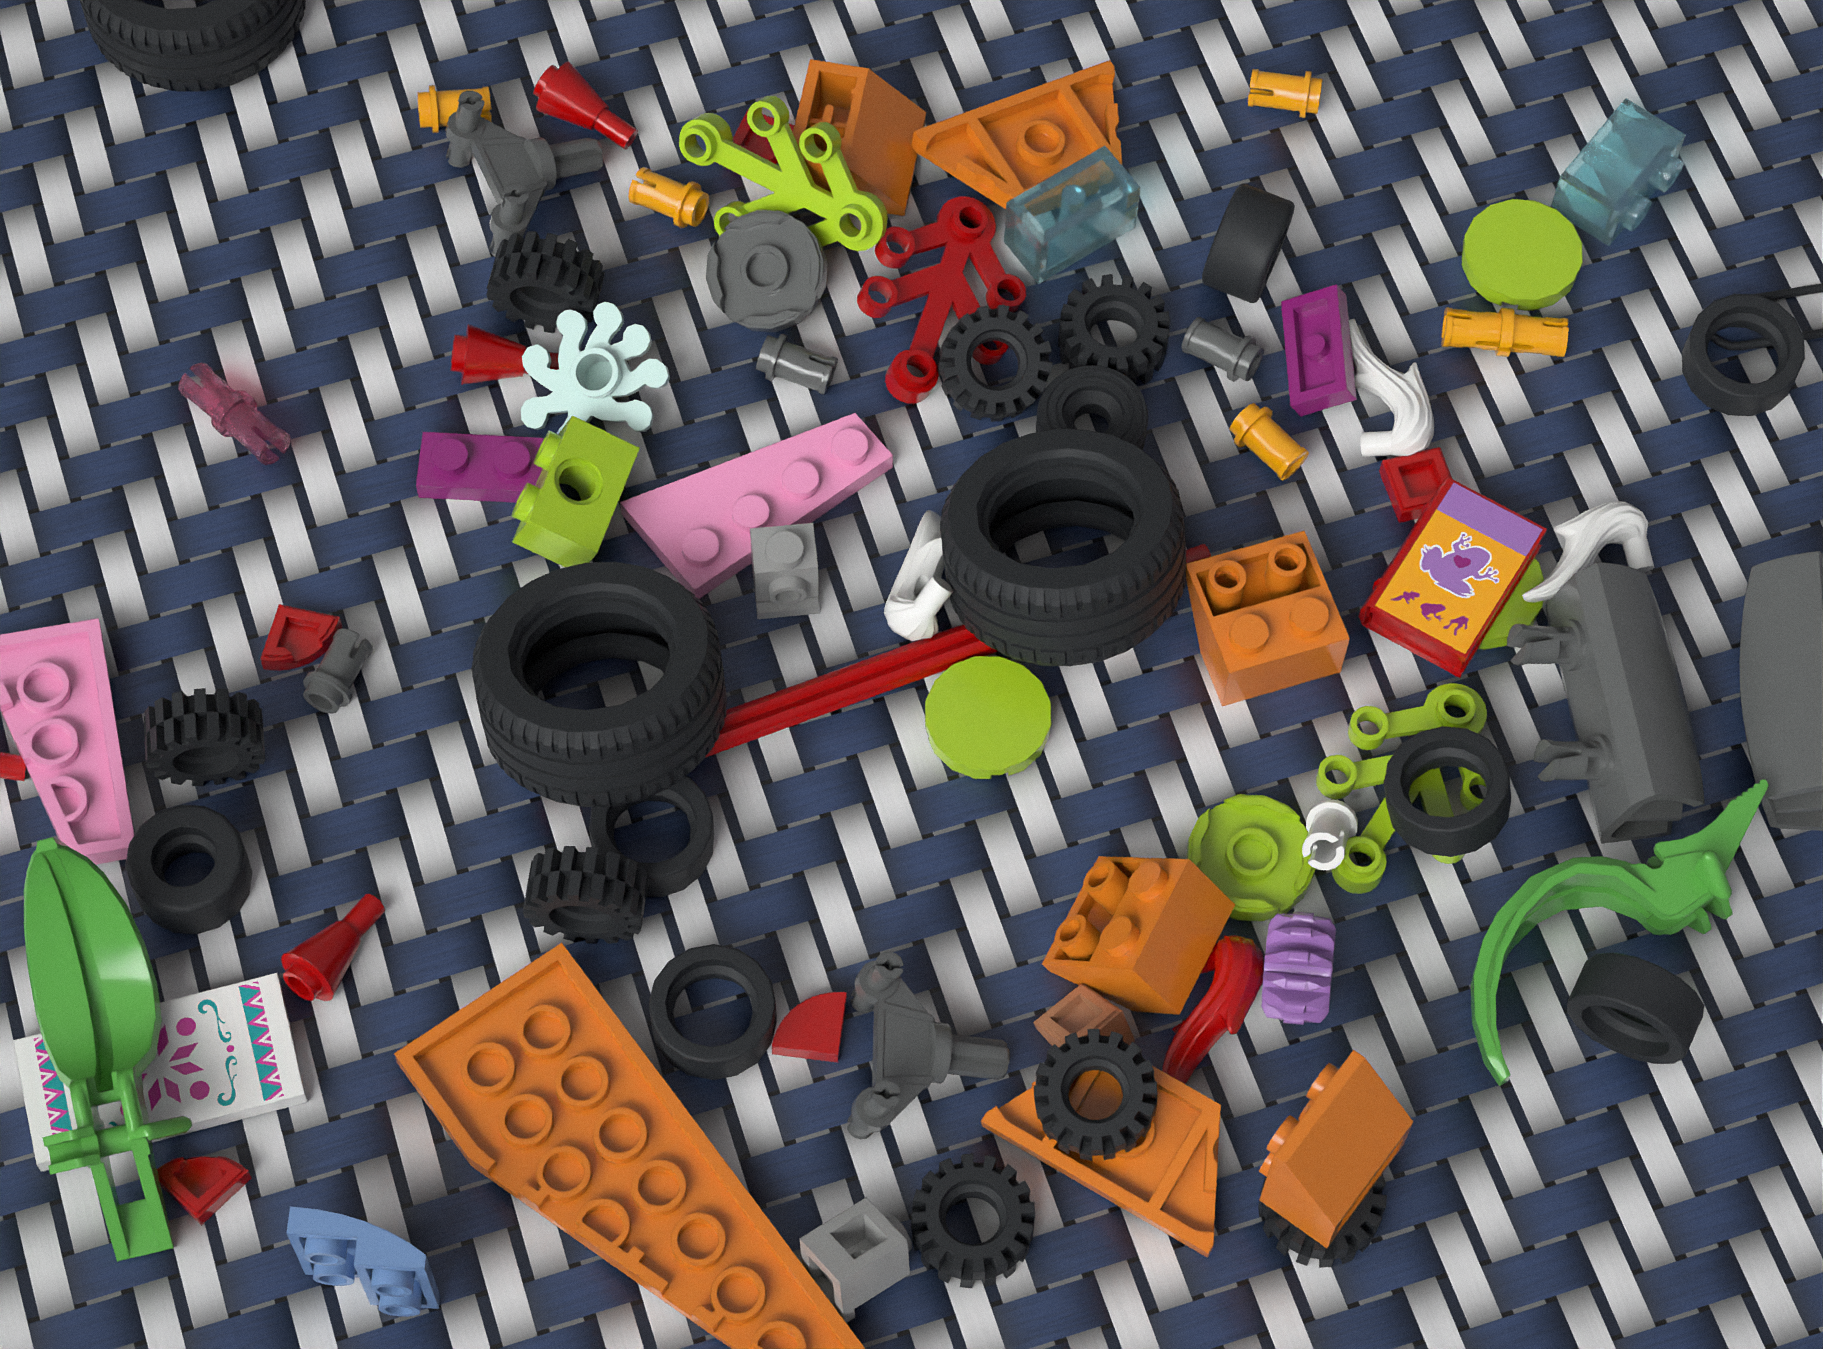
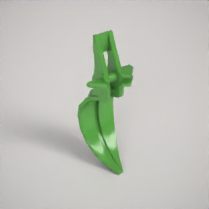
(1660, 895)
(100, 1031)

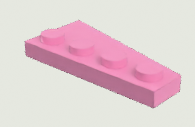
(706, 518)
(67, 733)

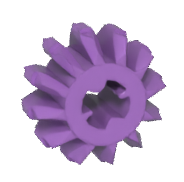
(1298, 968)

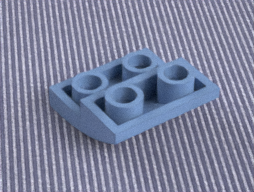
(344, 1247)

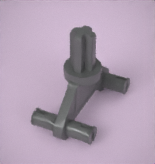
(513, 167)
(910, 1048)

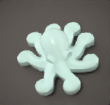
(595, 376)

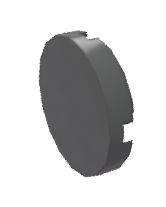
(766, 271)

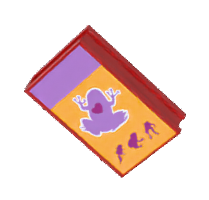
(1452, 576)

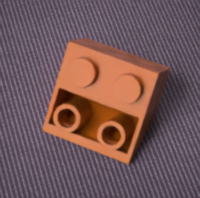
(873, 127)
(1265, 618)
(1140, 932)
(1336, 1149)

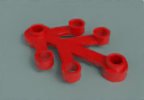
(943, 285)

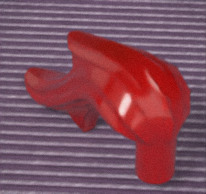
(1224, 1007)

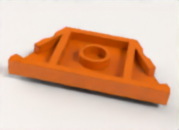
(1026, 135)
(1162, 1179)

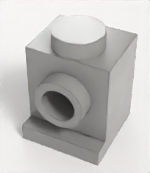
(785, 570)
(856, 1256)

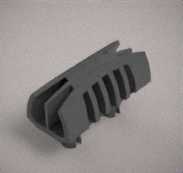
(1785, 687)
(1622, 700)

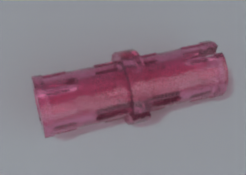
(234, 413)

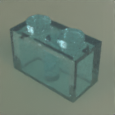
(1618, 173)
(1071, 214)

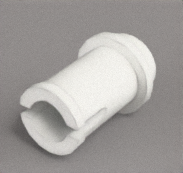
(1328, 830)

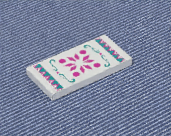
(215, 1062)

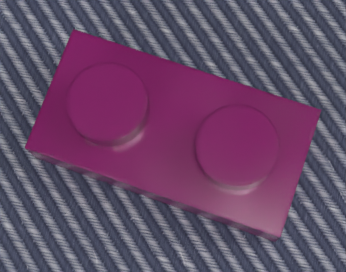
(1318, 350)
(476, 466)

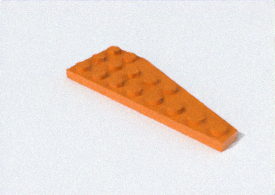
(589, 1135)

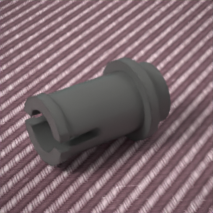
(1223, 349)
(796, 364)
(330, 684)

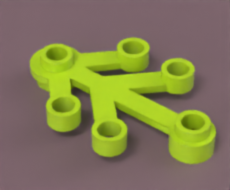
(791, 179)
(1372, 773)

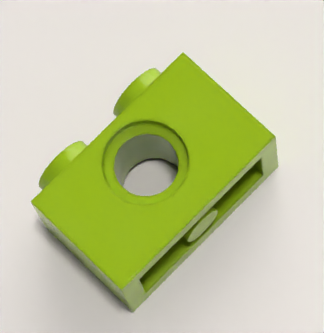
(593, 465)

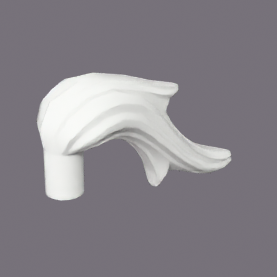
(1404, 396)
(1585, 538)
(919, 587)

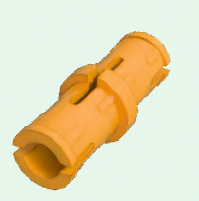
(1504, 332)

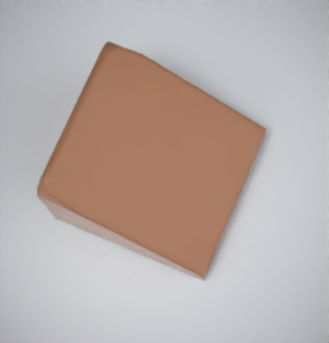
(1082, 1011)

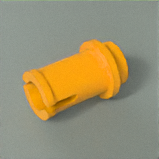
(1285, 91)
(437, 106)
(682, 202)
(1268, 440)

